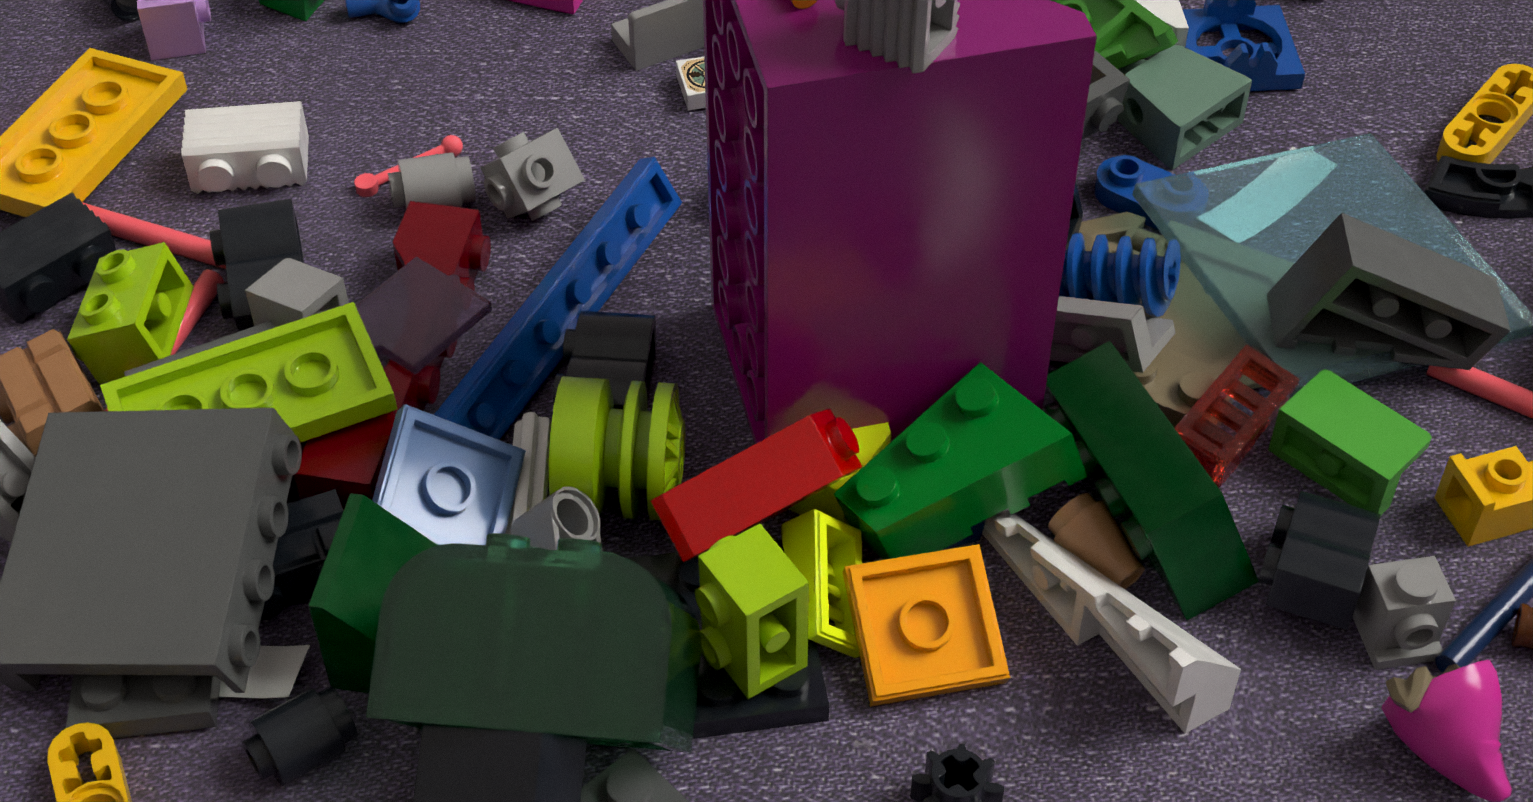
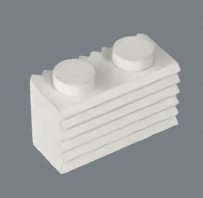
(245, 146)

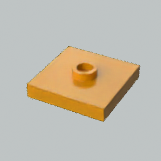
(925, 625)

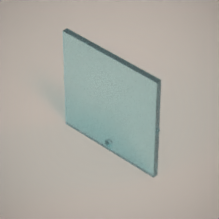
(1259, 215)

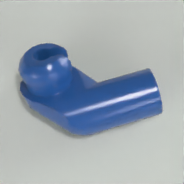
(395, 10)

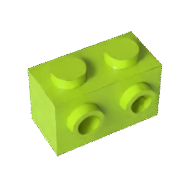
(130, 311)
(752, 610)

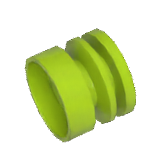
(613, 447)

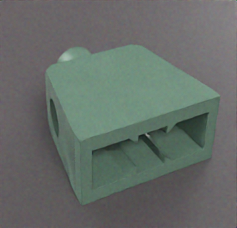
(1182, 103)

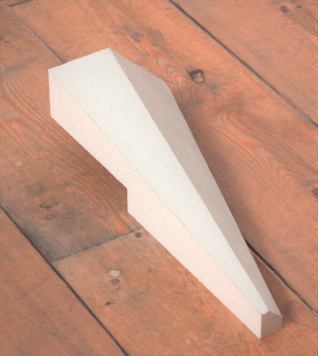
(1170, 663)

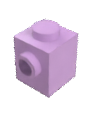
(174, 26)

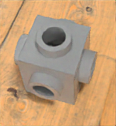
(530, 174)

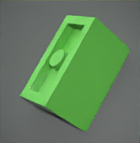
(1347, 441)

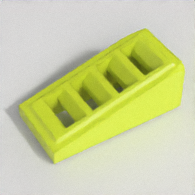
(820, 551)

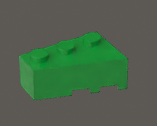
(958, 466)

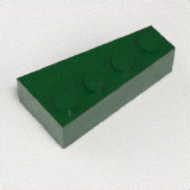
(1151, 480)

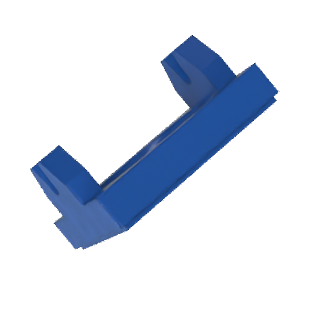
(1270, 65)

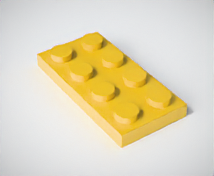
(82, 129)

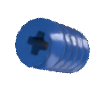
(1121, 275)

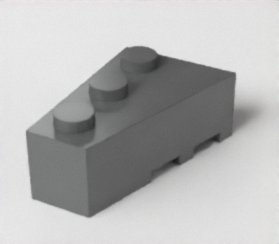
(1386, 296)

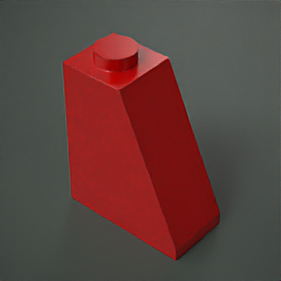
(758, 482)

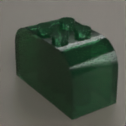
(537, 645)

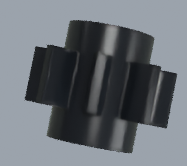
(956, 777)

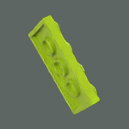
(311, 371)

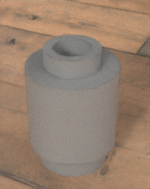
(433, 180)

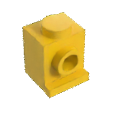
(1487, 495)

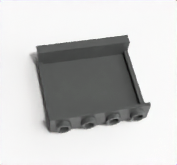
(146, 545)

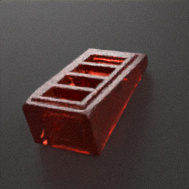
(1211, 445)

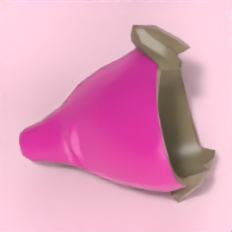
(1453, 724)

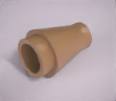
(1095, 538)

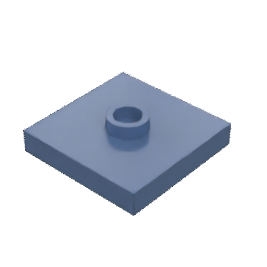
(447, 478)

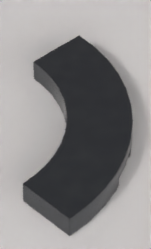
(1481, 189)

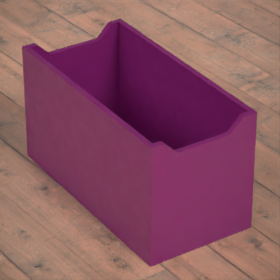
(883, 217)

